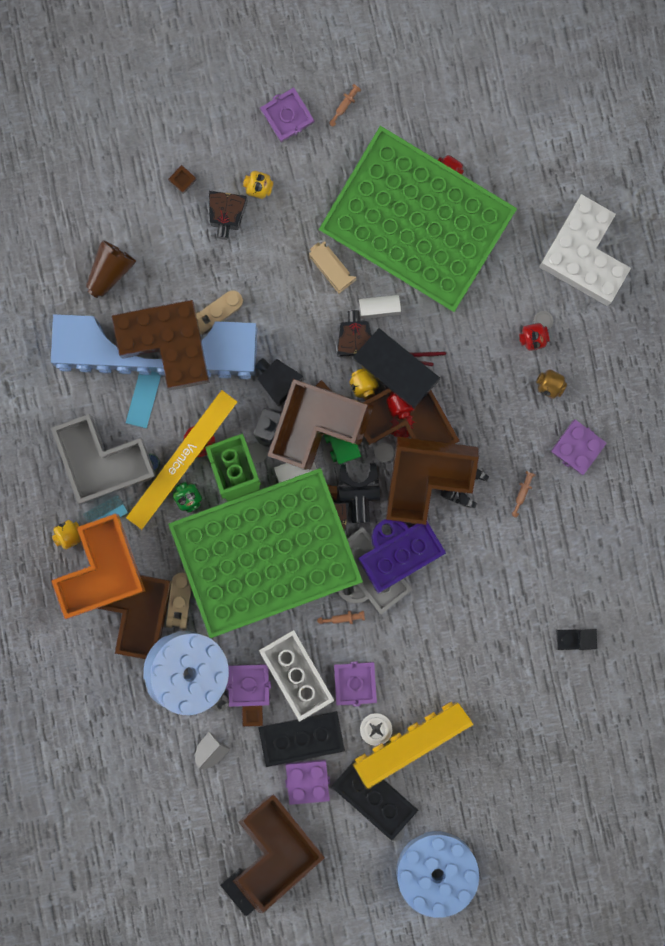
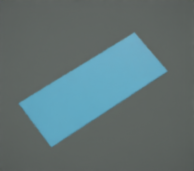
(143, 399)

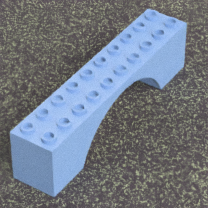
(83, 345)

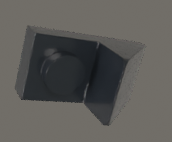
(576, 639)

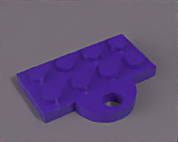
(399, 553)

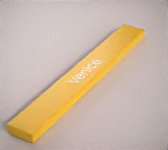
(182, 459)

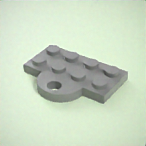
(361, 544)

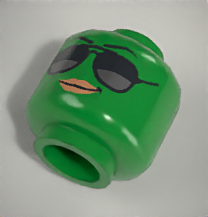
(187, 497)

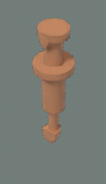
(345, 103)
(523, 492)
(343, 618)

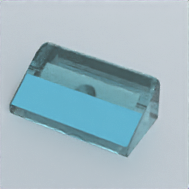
(108, 508)

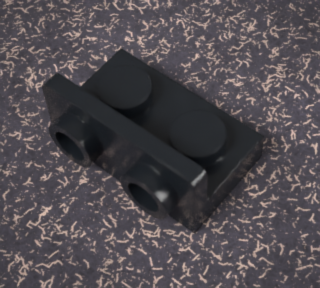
(236, 894)

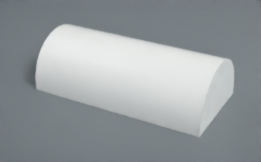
(296, 675)

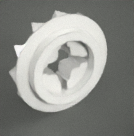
(375, 719)

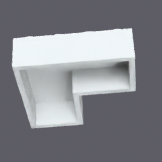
(576, 257)

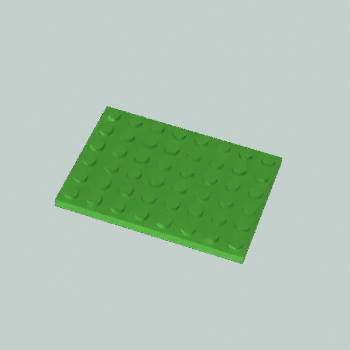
(417, 218)
(265, 553)

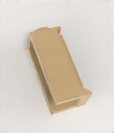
(331, 267)

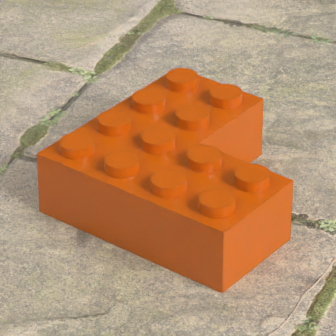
(111, 570)

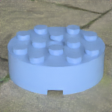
(205, 678)
(440, 895)

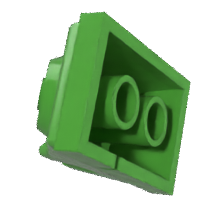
(233, 467)

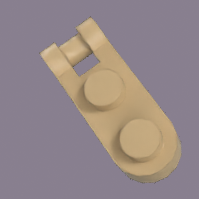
(219, 310)
(179, 601)

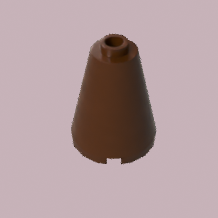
(108, 268)

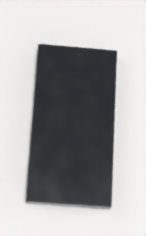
(396, 368)
(301, 739)
(378, 804)

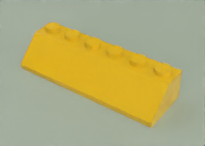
(412, 744)

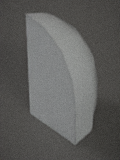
(210, 751)

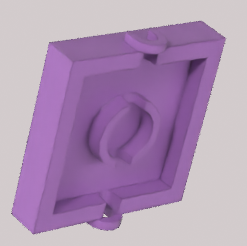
(287, 114)
(578, 447)
(355, 683)
(248, 685)
(307, 782)

